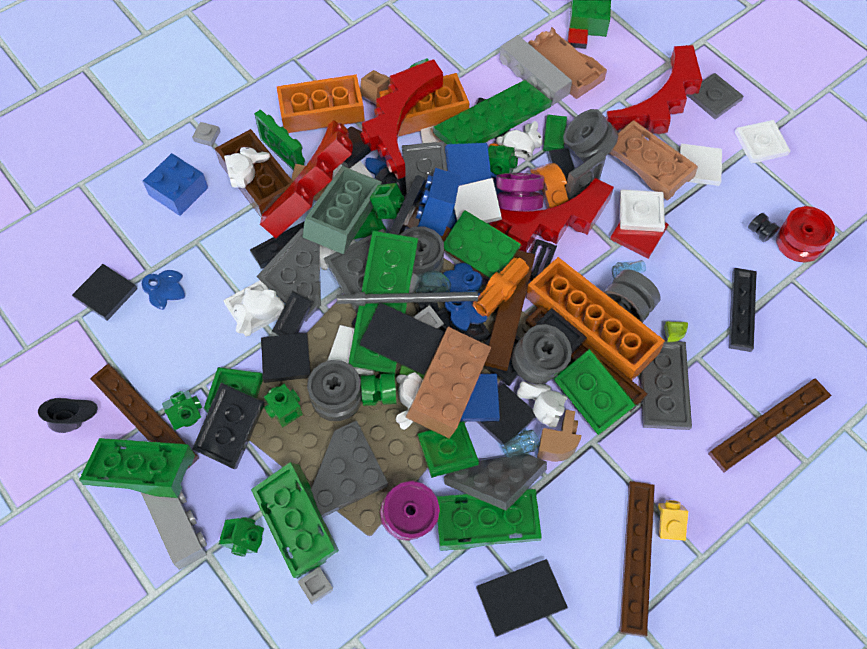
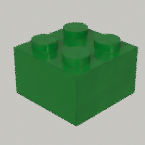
(591, 16)

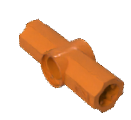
(501, 286)

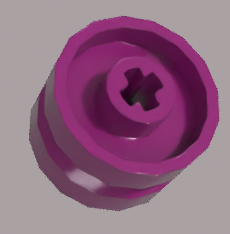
(520, 191)
(420, 501)

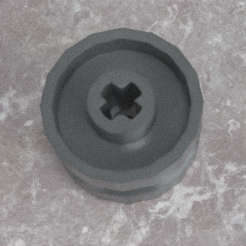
(590, 134)
(429, 250)
(634, 293)
(541, 354)
(335, 390)

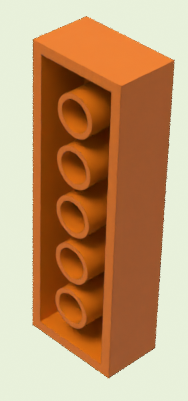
(603, 321)

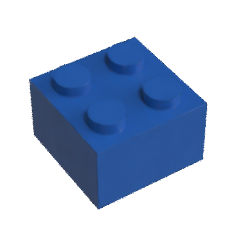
(175, 184)
(438, 200)

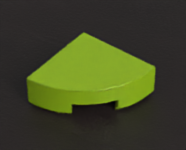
(675, 330)

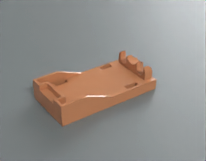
(580, 68)
(653, 160)

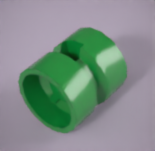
(378, 389)

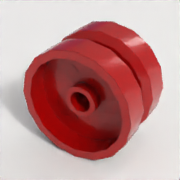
(805, 234)

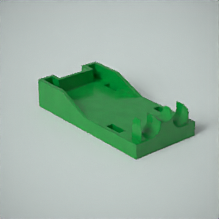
(141, 467)
(294, 519)
(485, 522)

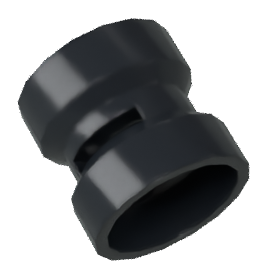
(763, 227)

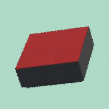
(578, 38)

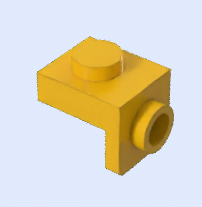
(673, 520)

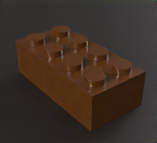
(269, 178)

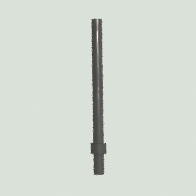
(361, 298)

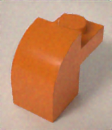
(554, 181)

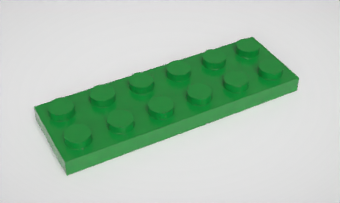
(493, 115)
(386, 272)

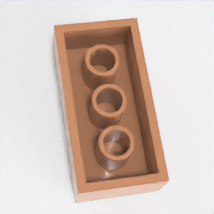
(448, 382)

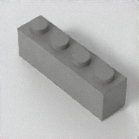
(535, 69)
(176, 529)

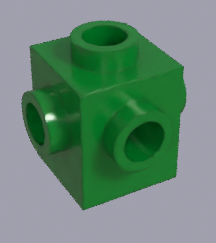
(502, 159)
(387, 201)
(283, 405)
(182, 409)
(241, 536)

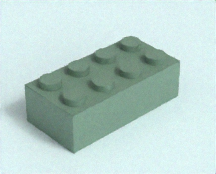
(340, 210)

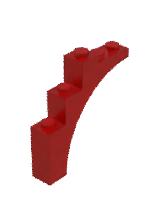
(405, 92)
(670, 99)
(313, 178)
(551, 223)

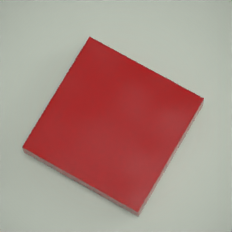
(638, 241)

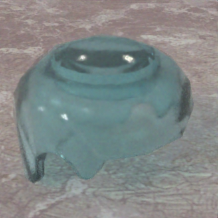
(434, 282)

